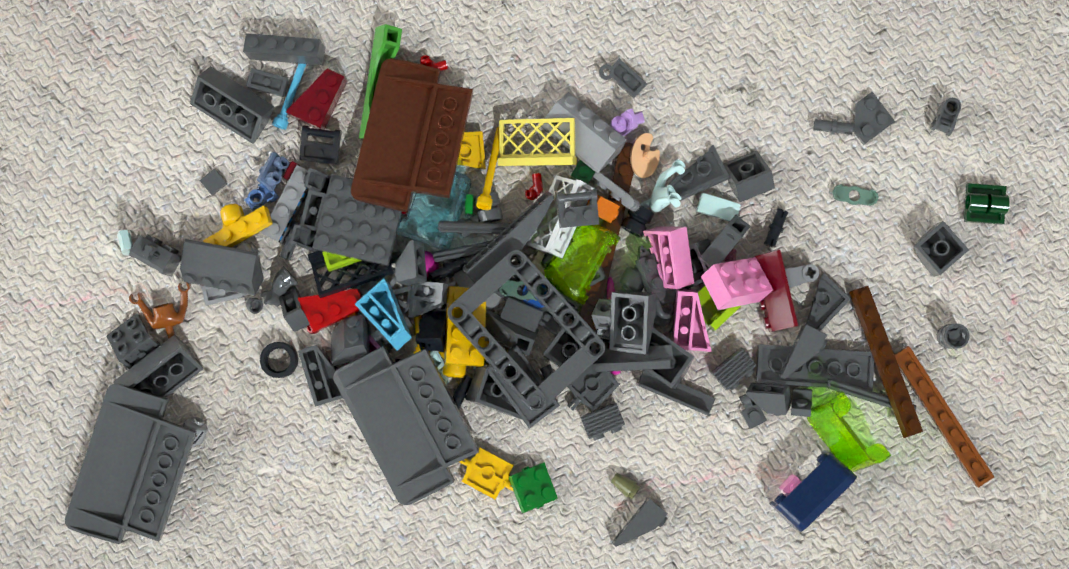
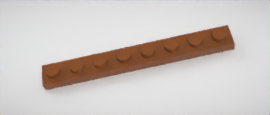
(943, 417)

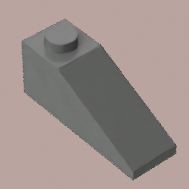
(807, 345)
(645, 519)

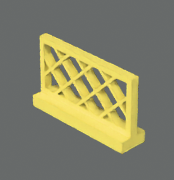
(537, 159)

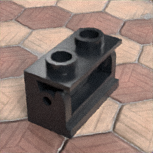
(432, 331)

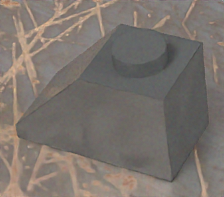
(411, 264)
(292, 309)
(770, 397)

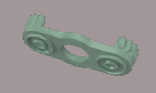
(867, 197)
(510, 289)

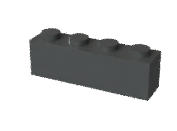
(284, 49)

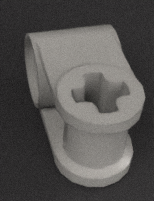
(796, 275)

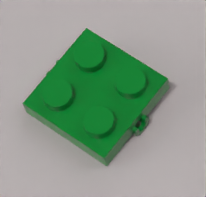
(533, 487)

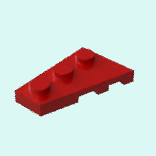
(329, 309)

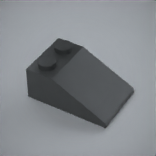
(632, 320)
(487, 394)

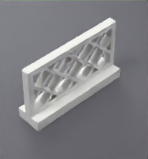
(558, 237)

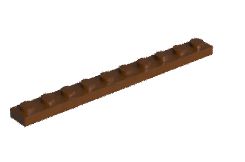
(622, 177)

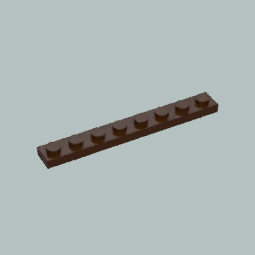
(886, 362)

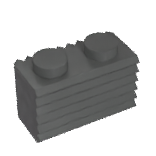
(733, 369)
(602, 421)

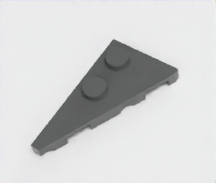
(826, 303)

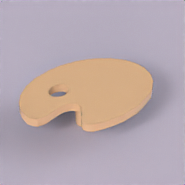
(644, 161)

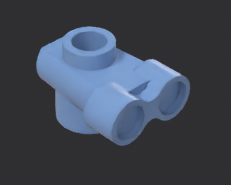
(262, 194)

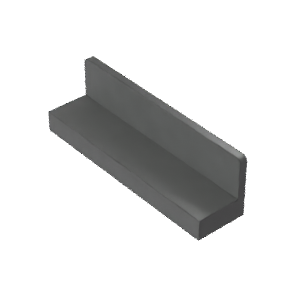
(657, 358)
(682, 394)

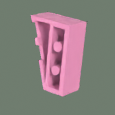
(672, 254)
(688, 322)

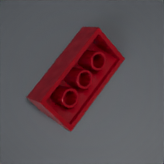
(777, 304)

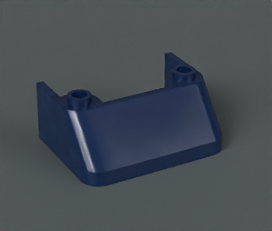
(814, 492)

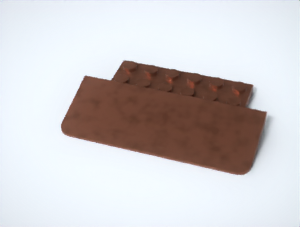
(410, 136)

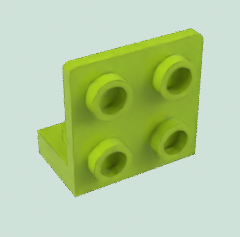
(712, 316)

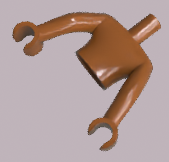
(164, 314)

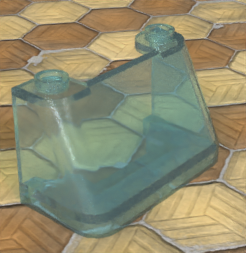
(428, 210)

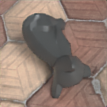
(281, 283)

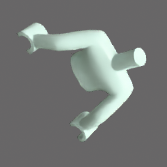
(662, 195)

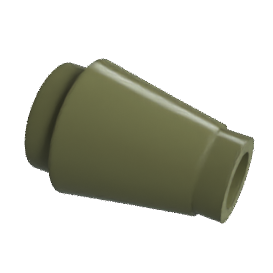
(625, 485)

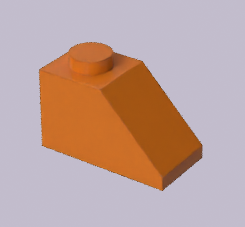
(606, 209)

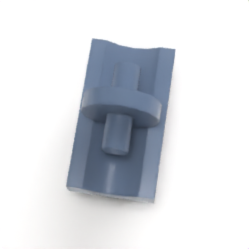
(272, 171)

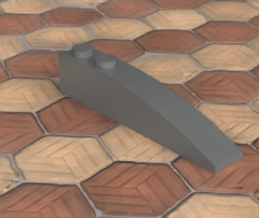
(511, 238)

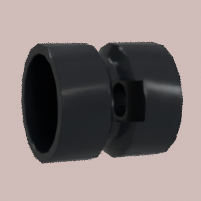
(636, 221)

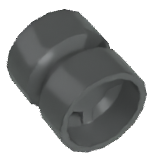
(494, 213)
(953, 336)

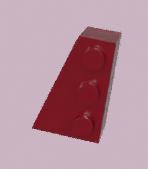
(319, 100)

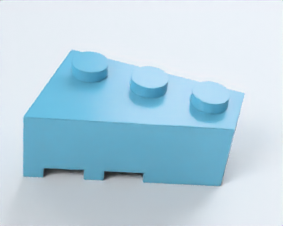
(385, 314)

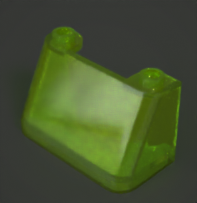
(581, 261)
(839, 437)

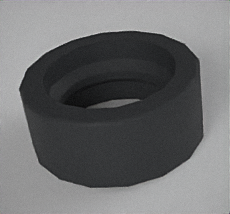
(264, 359)

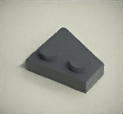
(426, 297)

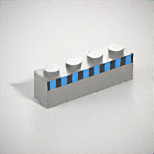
(288, 206)

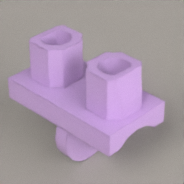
(627, 121)

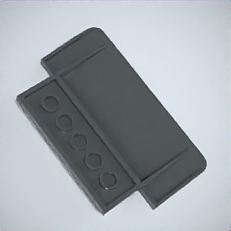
(406, 420)
(129, 468)

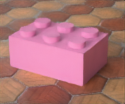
(736, 283)

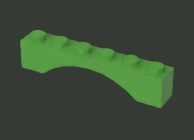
(385, 47)

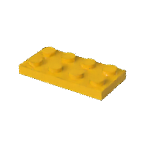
(457, 347)

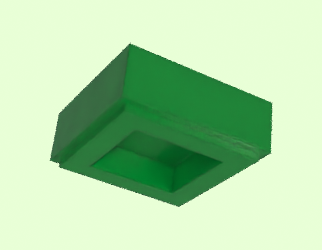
(469, 205)

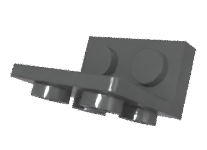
(132, 341)

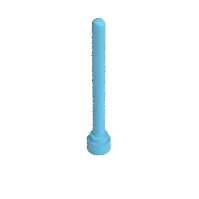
(281, 120)

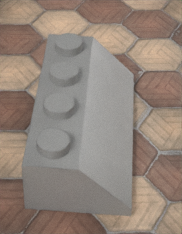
(594, 139)

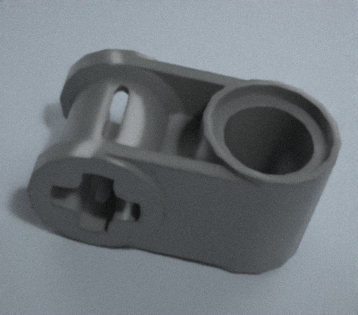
(944, 119)

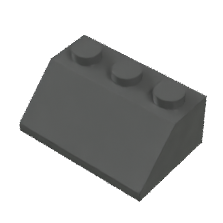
(681, 359)

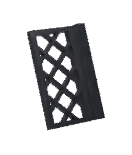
(317, 261)

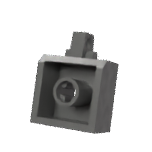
(158, 256)

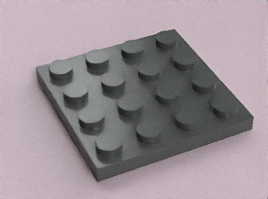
(355, 227)

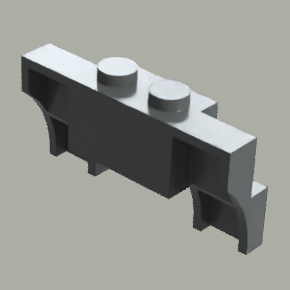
(304, 234)

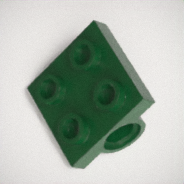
(986, 204)

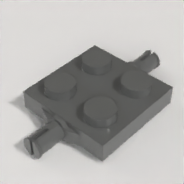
(592, 388)

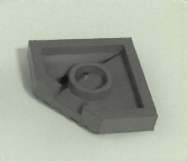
(870, 118)

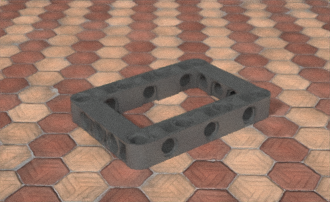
(556, 305)

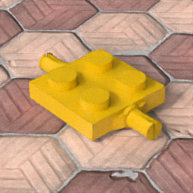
(487, 473)

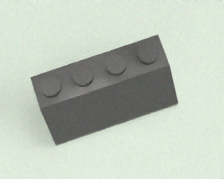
(231, 104)
(221, 267)
(163, 369)

